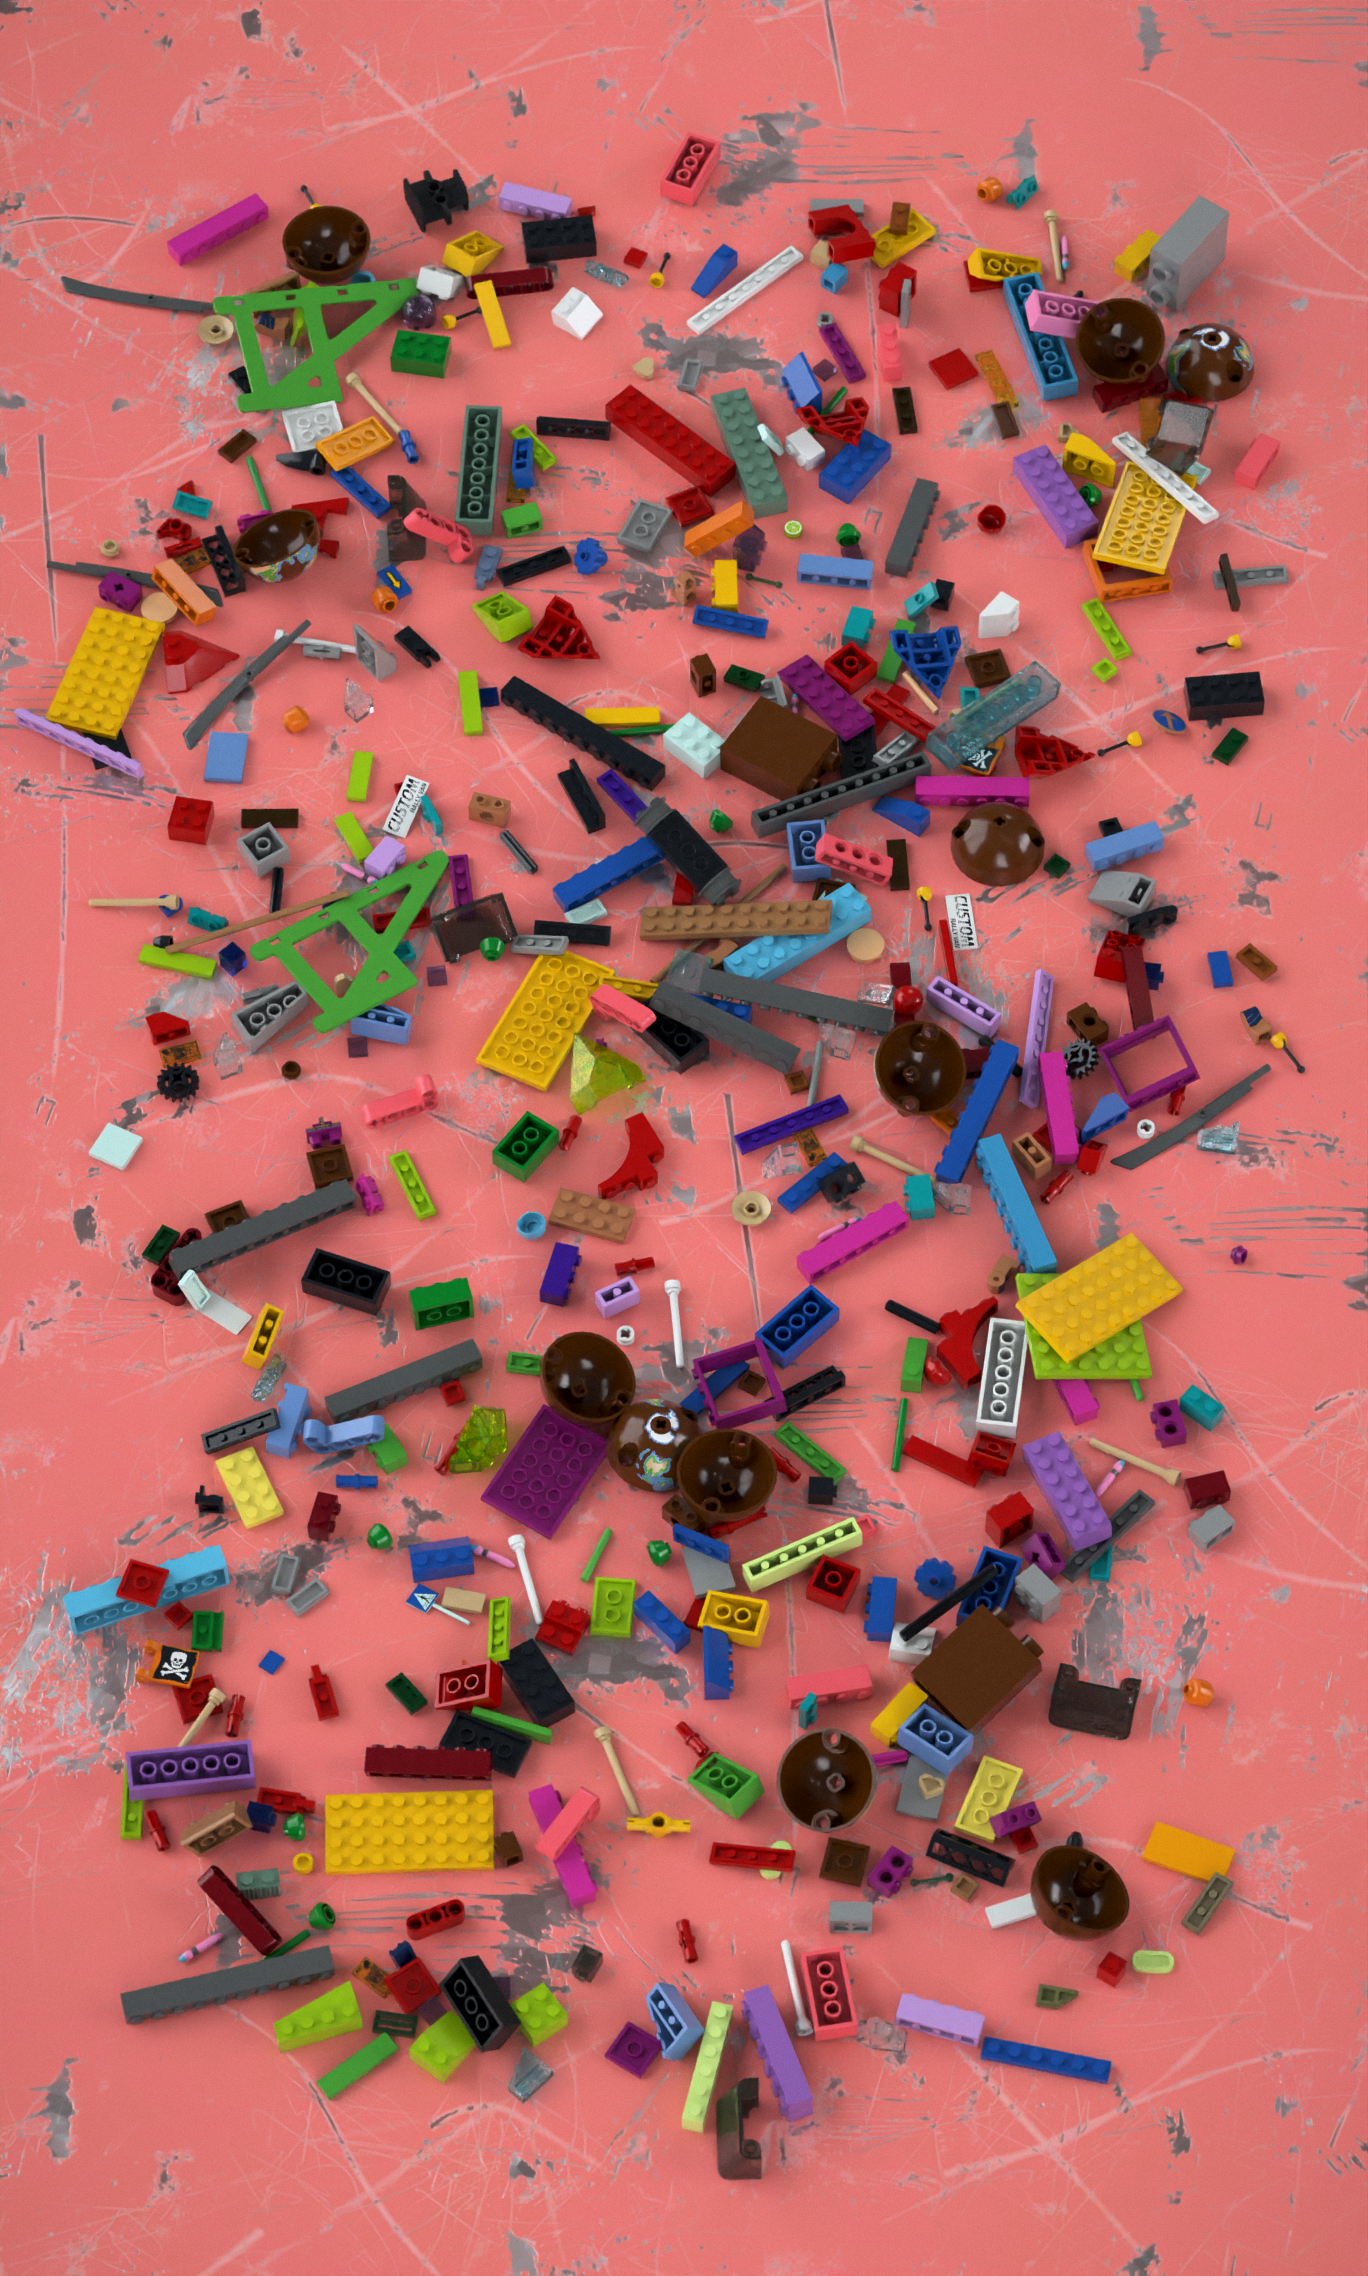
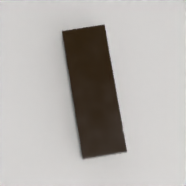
(904, 410)
(1229, 582)
(277, 817)
(900, 876)

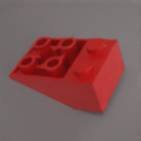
(1109, 957)

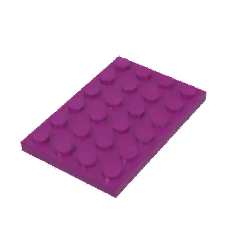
(546, 1472)

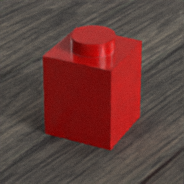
(1111, 1969)

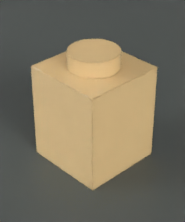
(819, 255)

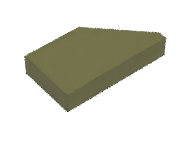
(1054, 1997)

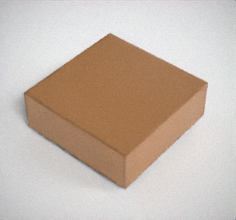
(964, 1887)

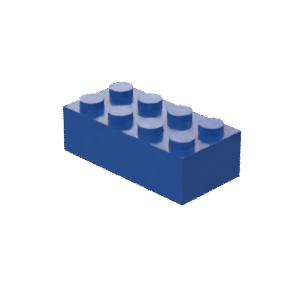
(855, 467)
(798, 1326)
(998, 1589)

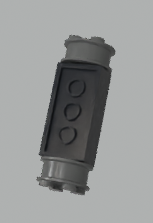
(687, 852)

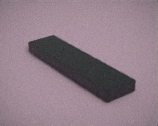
(533, 566)
(575, 932)
(240, 1431)

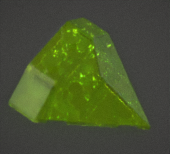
(598, 1073)
(480, 1440)

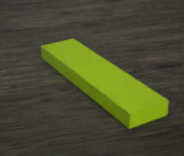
(1106, 629)
(470, 703)
(178, 961)
(412, 1185)
(499, 1629)
(131, 1814)

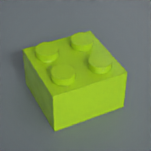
(539, 2014)

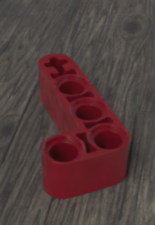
(168, 1278)

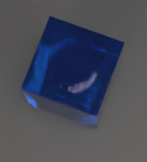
(232, 959)
(1154, 975)
(261, 1816)

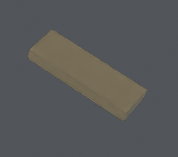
(1207, 1903)

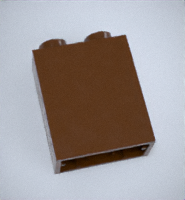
(779, 751)
(978, 1668)

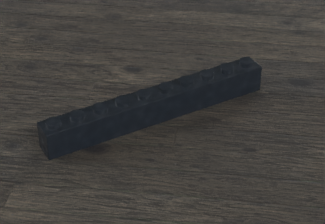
(583, 733)

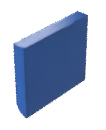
(271, 1662)

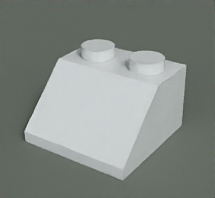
(439, 281)
(576, 313)
(999, 617)
(913, 1650)

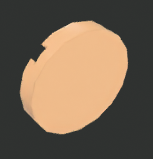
(159, 608)
(865, 945)

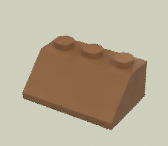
(284, 282)
(216, 1828)

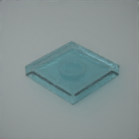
(687, 970)

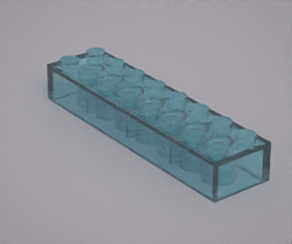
(992, 715)

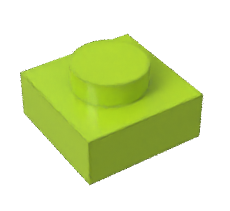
(1104, 670)

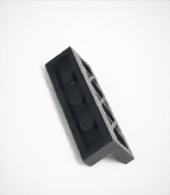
(573, 428)
(232, 566)
(582, 798)
(813, 1393)
(973, 1850)

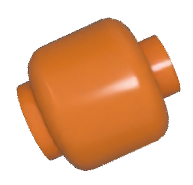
(989, 189)
(384, 599)
(295, 719)
(1198, 1692)

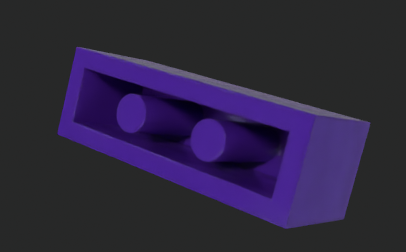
(560, 1274)

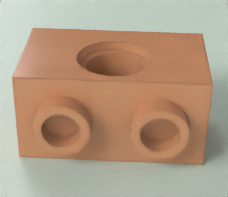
(489, 810)
(1031, 1156)

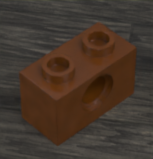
(702, 675)
(1082, 1016)
(680, 1512)

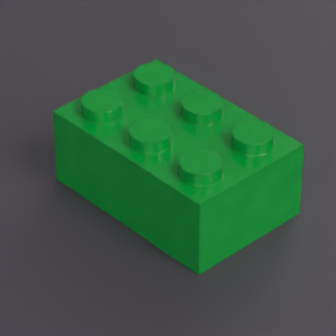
(420, 354)
(525, 1146)
(441, 1303)

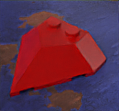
(843, 426)
(559, 635)
(191, 660)
(1044, 755)

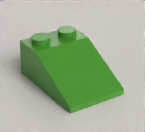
(727, 1785)

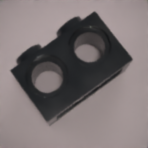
(839, 1178)

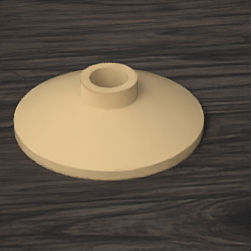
(215, 329)
(751, 1201)

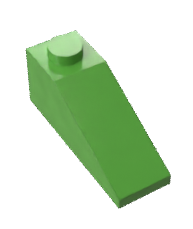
(913, 1365)

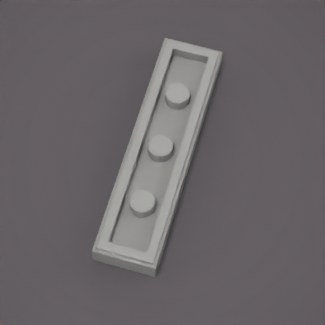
(1254, 576)

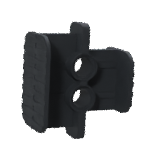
(433, 198)

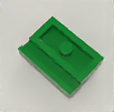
(207, 1631)

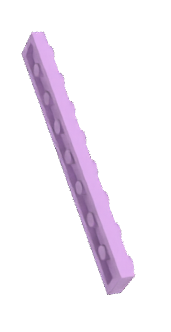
(79, 743)
(1036, 1037)

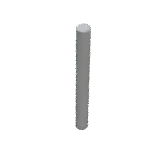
(815, 1073)

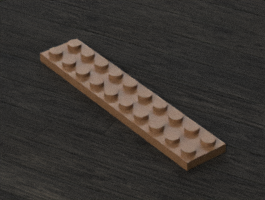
(736, 920)

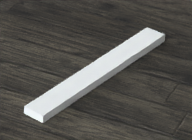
(744, 290)
(1166, 478)

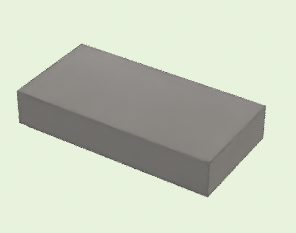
(690, 375)
(285, 1574)
(307, 1597)

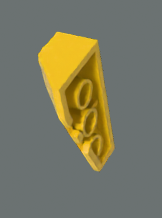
(1000, 265)

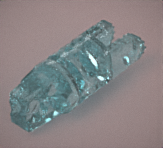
(605, 273)
(268, 1378)

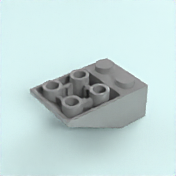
(1123, 892)

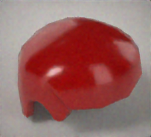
(991, 519)
(908, 1000)
(935, 1373)

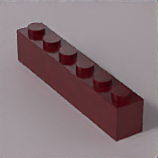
(428, 1763)

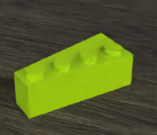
(320, 2019)

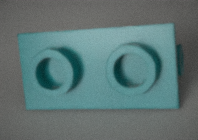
(1024, 192)
(206, 921)

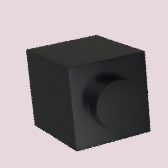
(946, 593)
(821, 1490)

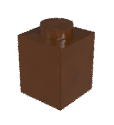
(508, 1849)

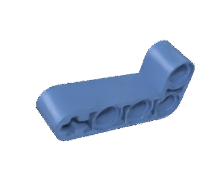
(343, 1435)

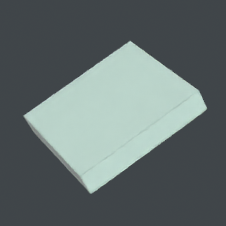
(115, 1146)

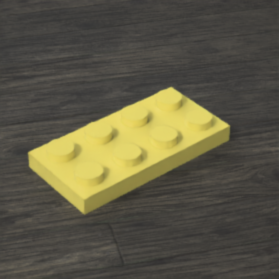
(249, 1487)
(987, 1797)

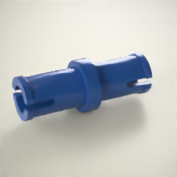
(408, 446)
(357, 1481)

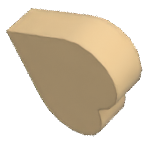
(644, 368)
(1065, 431)
(342, 983)
(930, 1786)

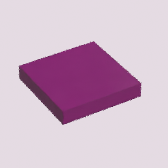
(634, 2050)

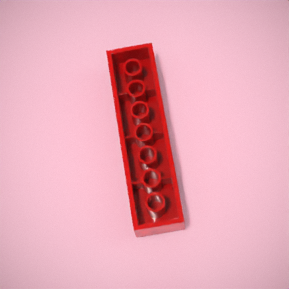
(670, 440)

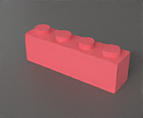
(830, 1686)

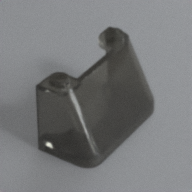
(1179, 434)
(403, 543)
(465, 926)
(1093, 1706)
(737, 2156)

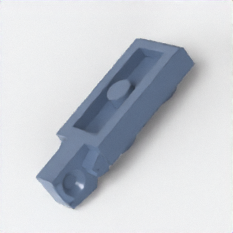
(487, 565)

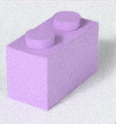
(385, 858)
(617, 1297)

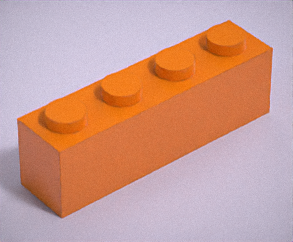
(719, 529)
(183, 592)

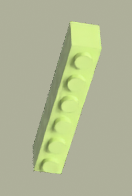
(802, 1554)
(707, 2067)

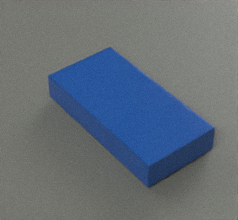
(1220, 969)

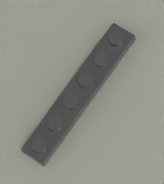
(1121, 1522)

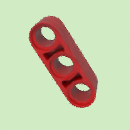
(441, 1911)

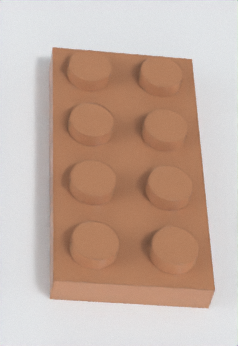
(592, 1216)

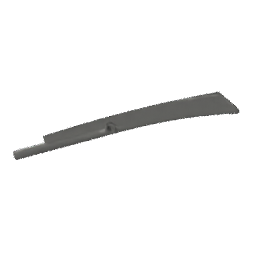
(82, 288)
(135, 576)
(203, 721)
(1149, 1150)

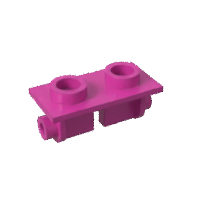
(247, 520)
(366, 1187)

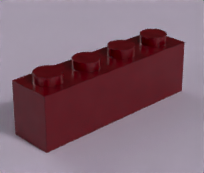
(1112, 396)

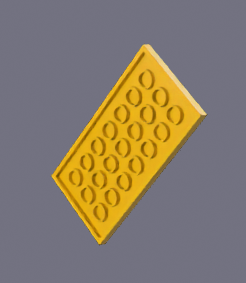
(1141, 522)
(105, 673)
(542, 1019)
(1099, 1297)
(409, 1832)

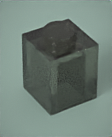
(587, 1964)

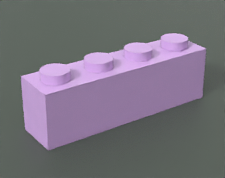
(534, 202)
(963, 1007)
(940, 2020)

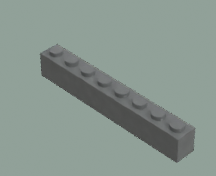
(724, 1027)
(404, 1382)

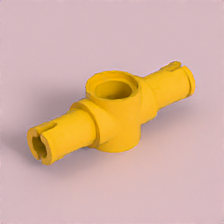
(669, 1825)

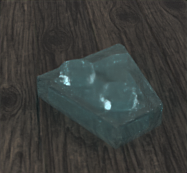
(1219, 1139)
(528, 2076)

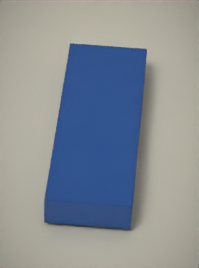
(701, 1543)

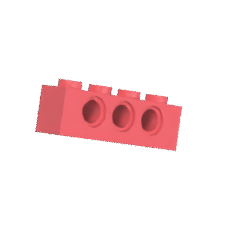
(854, 859)

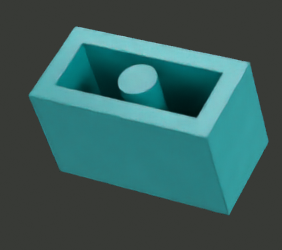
(858, 627)
(920, 1197)
(1201, 1407)

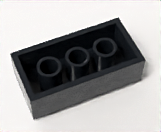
(559, 239)
(1223, 696)
(674, 1041)
(346, 1282)
(536, 1685)
(480, 2003)

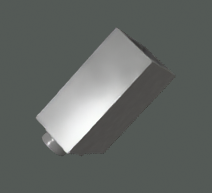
(1187, 254)

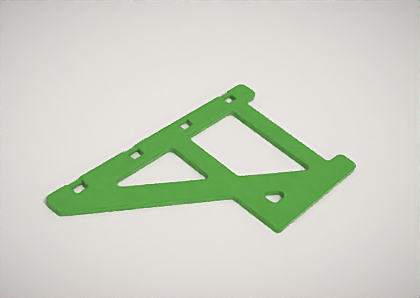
(294, 388)
(364, 991)

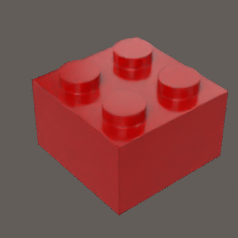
(892, 287)
(851, 667)
(191, 820)
(1009, 1519)
(833, 1583)

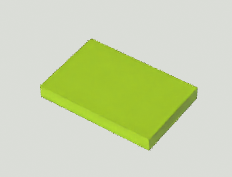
(613, 1607)

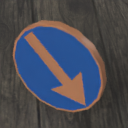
(1168, 721)

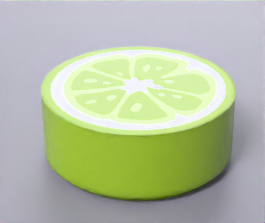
(793, 529)

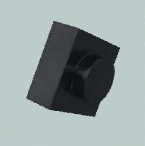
(1109, 827)

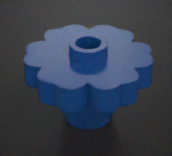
(589, 556)
(935, 1578)

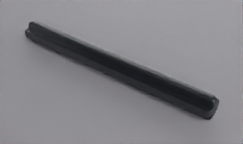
(948, 1602)

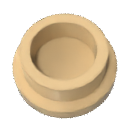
(110, 548)

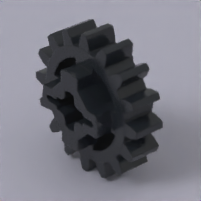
(1080, 1058)
(178, 1082)

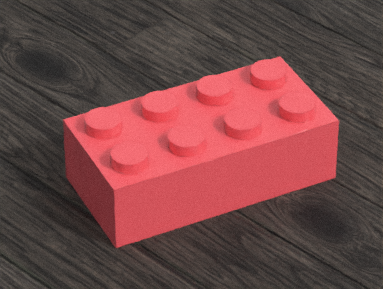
(690, 168)
(829, 1993)

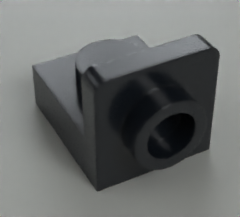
(209, 1503)

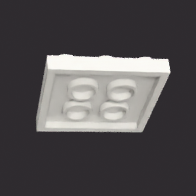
(311, 424)

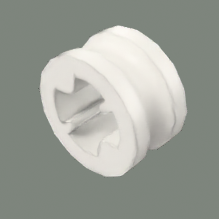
(1150, 1126)
(625, 1330)

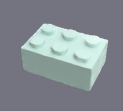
(694, 745)

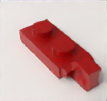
(322, 1694)
(286, 1801)

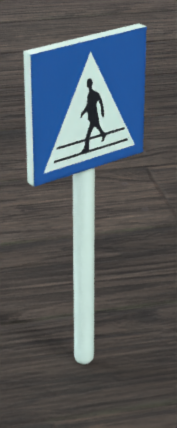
(423, 1598)

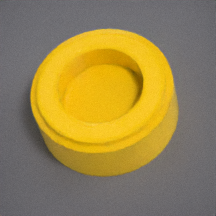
(303, 1863)

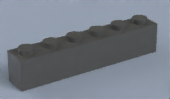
(911, 528)

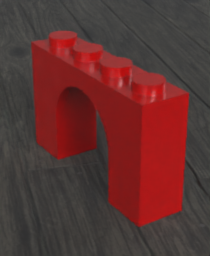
(842, 220)

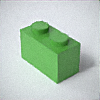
(521, 520)
(388, 1452)

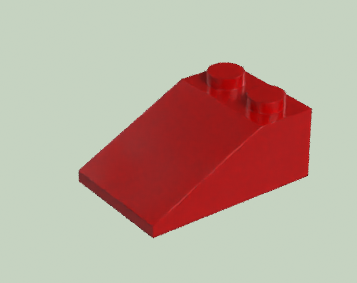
(469, 1686)

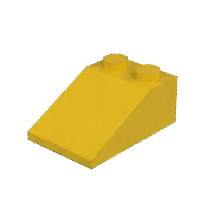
(471, 253)
(1088, 460)
(737, 1616)

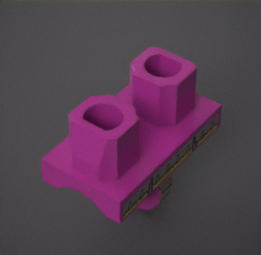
(322, 1132)

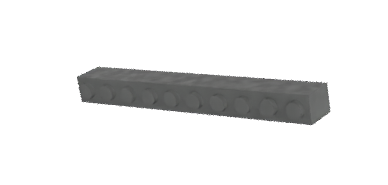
(840, 794)
(795, 1000)
(263, 1229)
(227, 1984)

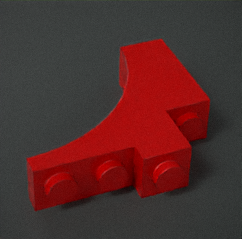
(637, 1168)
(960, 1331)

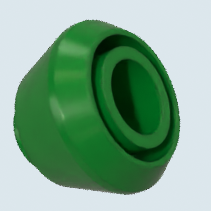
(1090, 494)
(848, 535)
(720, 821)
(492, 948)
(379, 1537)
(659, 1552)
(295, 1827)
(322, 1917)

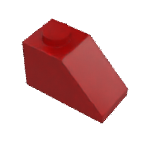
(166, 1027)
(1091, 1157)

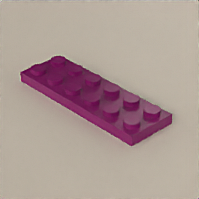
(826, 698)

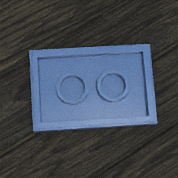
(226, 757)

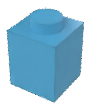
(834, 277)

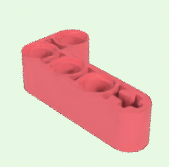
(442, 531)
(612, 1003)
(402, 1105)
(581, 1807)

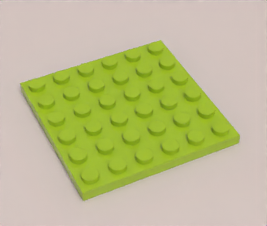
(1115, 1358)

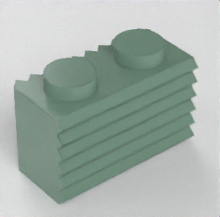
(259, 1883)

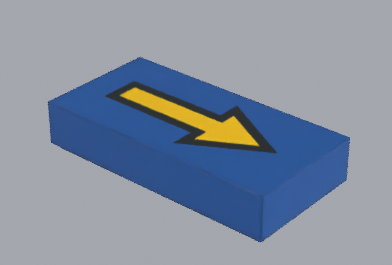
(390, 577)

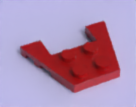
(320, 511)

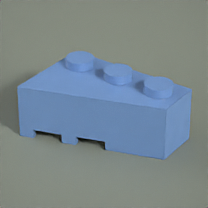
(383, 1024)
(291, 1415)
(674, 2021)

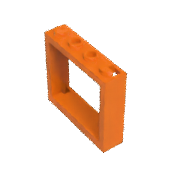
(1125, 589)

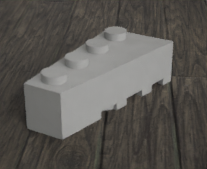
(269, 1014)

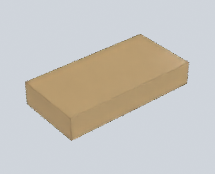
(463, 1600)

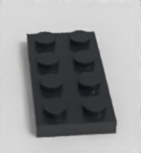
(858, 753)
(505, 1746)

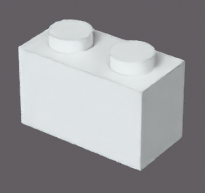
(805, 449)

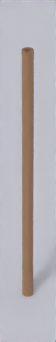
(749, 897)
(257, 921)

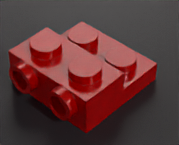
(991, 1454)
(563, 1626)

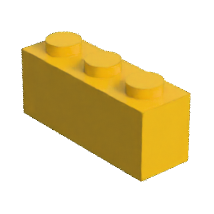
(1136, 256)
(725, 585)
(262, 1336)
(887, 1723)

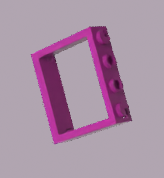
(1160, 1087)
(729, 1357)

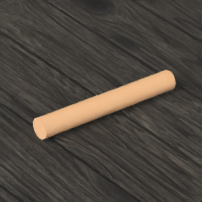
(920, 692)

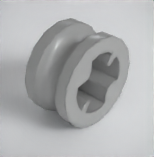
(824, 315)

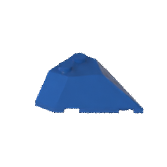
(928, 654)

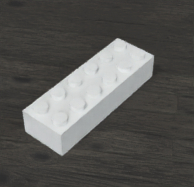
(1002, 1378)

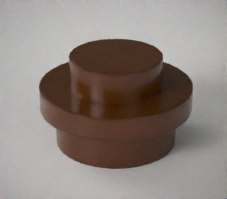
(291, 1070)

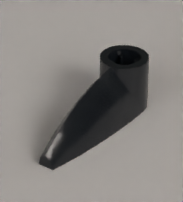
(307, 461)

